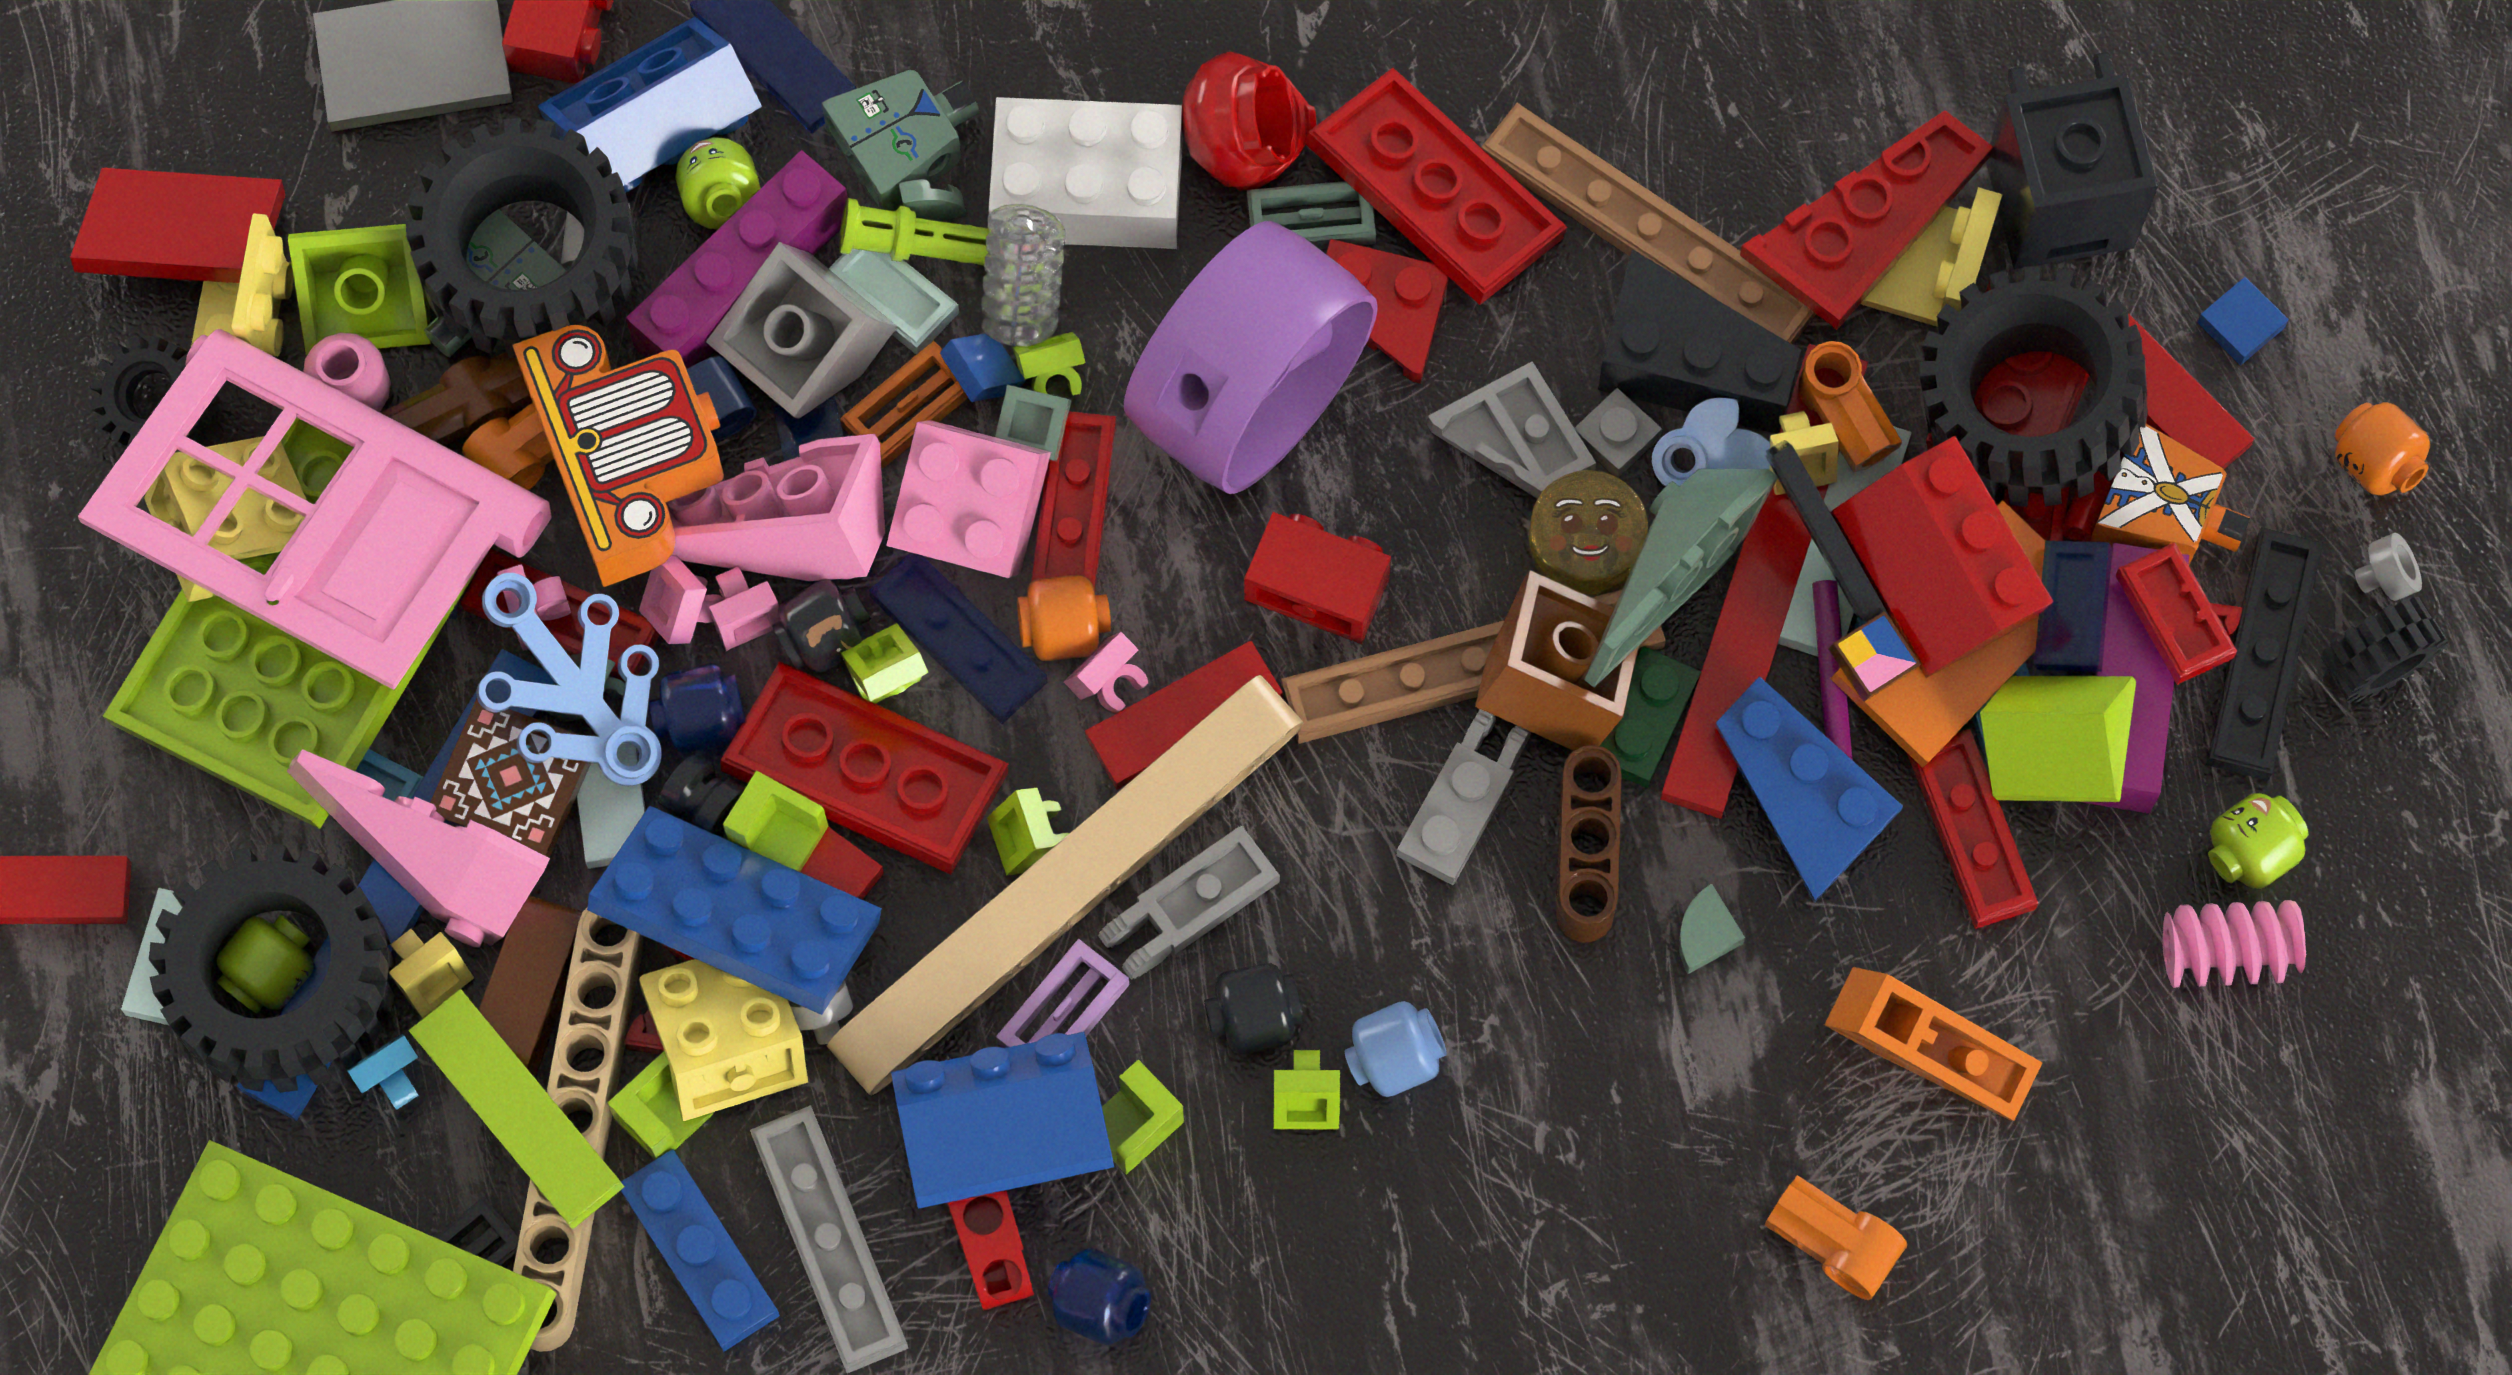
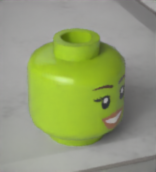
(715, 180)
(2257, 840)
(265, 963)

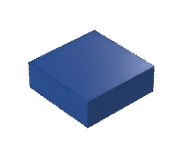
(2242, 321)
(981, 366)

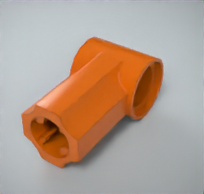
(1853, 410)
(511, 447)
(1852, 1247)

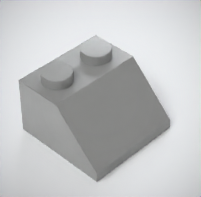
(800, 331)

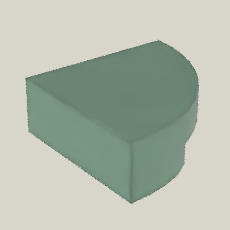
(932, 203)
(1707, 930)

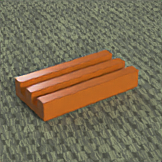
(938, 409)

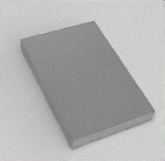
(410, 60)

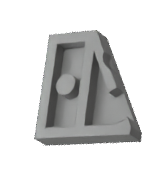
(1515, 431)

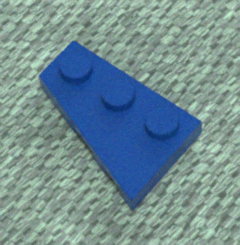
(1807, 786)

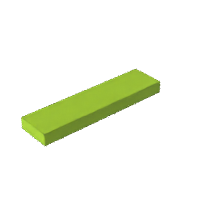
(516, 1109)

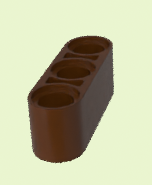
(1592, 814)
(531, 978)

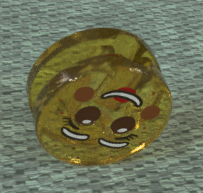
(1587, 531)

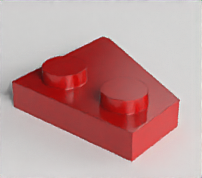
(1407, 299)

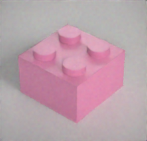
(968, 498)

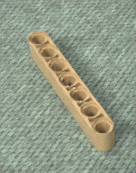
(580, 1091)

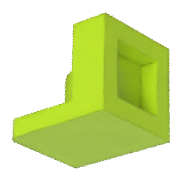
(776, 822)
(649, 1110)
(1139, 1116)

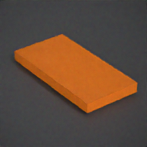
(1929, 711)

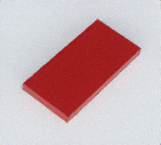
(1436, 185)
(867, 766)

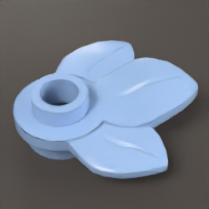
(1714, 440)

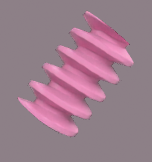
(2233, 941)

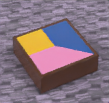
(1874, 656)

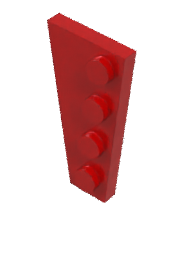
(1861, 228)

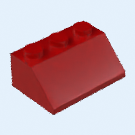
(1941, 557)

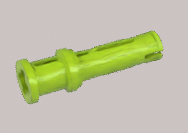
(904, 234)

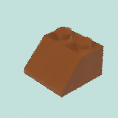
(1542, 662)

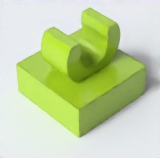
(1050, 358)
(1023, 829)
(1306, 1095)

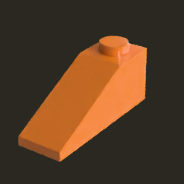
(1932, 1041)

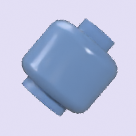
(1395, 1049)

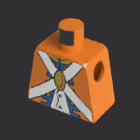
(2168, 498)

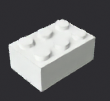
(1094, 166)

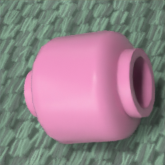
(351, 367)

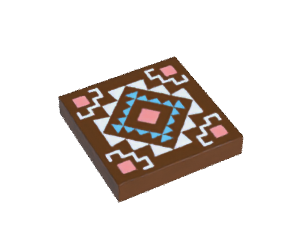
(501, 789)

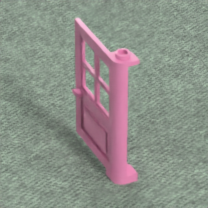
(376, 548)

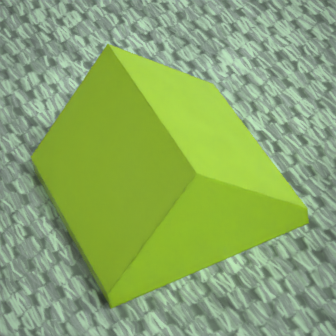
(359, 285)
(2058, 737)

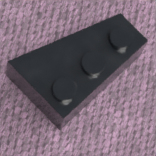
(1687, 347)

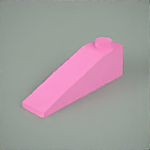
(457, 873)

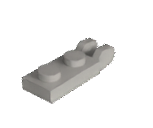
(1461, 802)
(1193, 900)

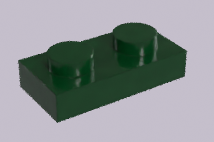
(1652, 712)

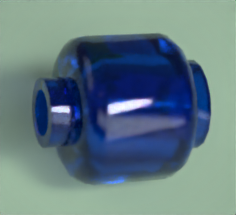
(697, 708)
(1099, 1296)

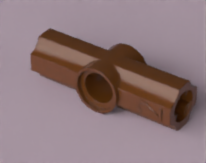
(465, 399)

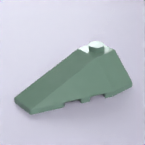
(1687, 543)

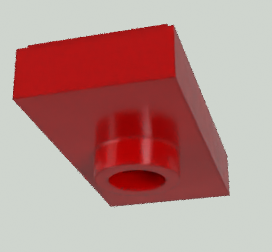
(2176, 613)

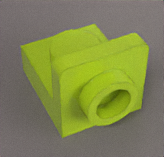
(884, 664)

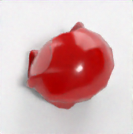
(1244, 120)

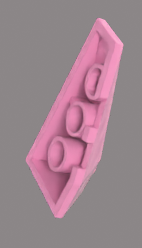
(792, 518)

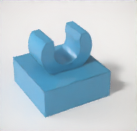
(385, 1068)

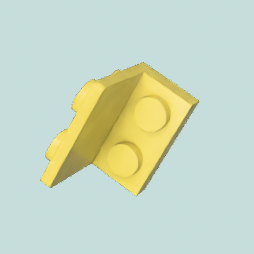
(1939, 263)
(253, 305)
(256, 524)
(722, 1037)

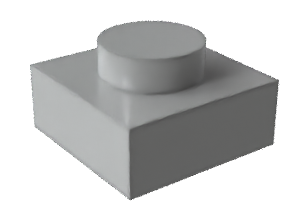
(1618, 433)

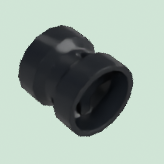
(700, 794)

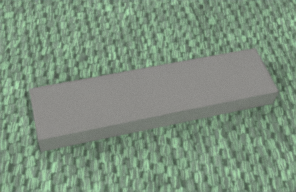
(829, 1239)

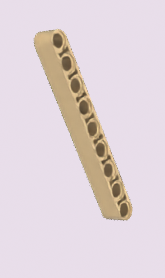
(1064, 885)

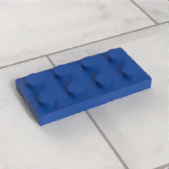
(734, 909)

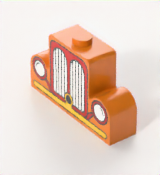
(621, 443)

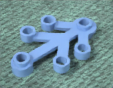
(578, 688)

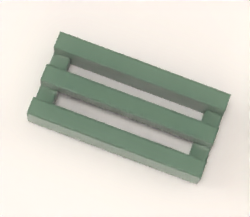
(1316, 194)

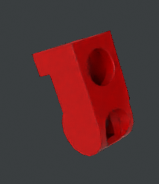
(992, 1248)

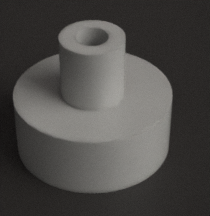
(2391, 568)
(827, 1024)

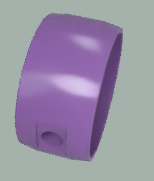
(1250, 356)

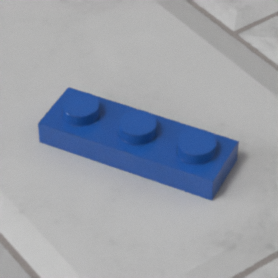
(698, 1250)

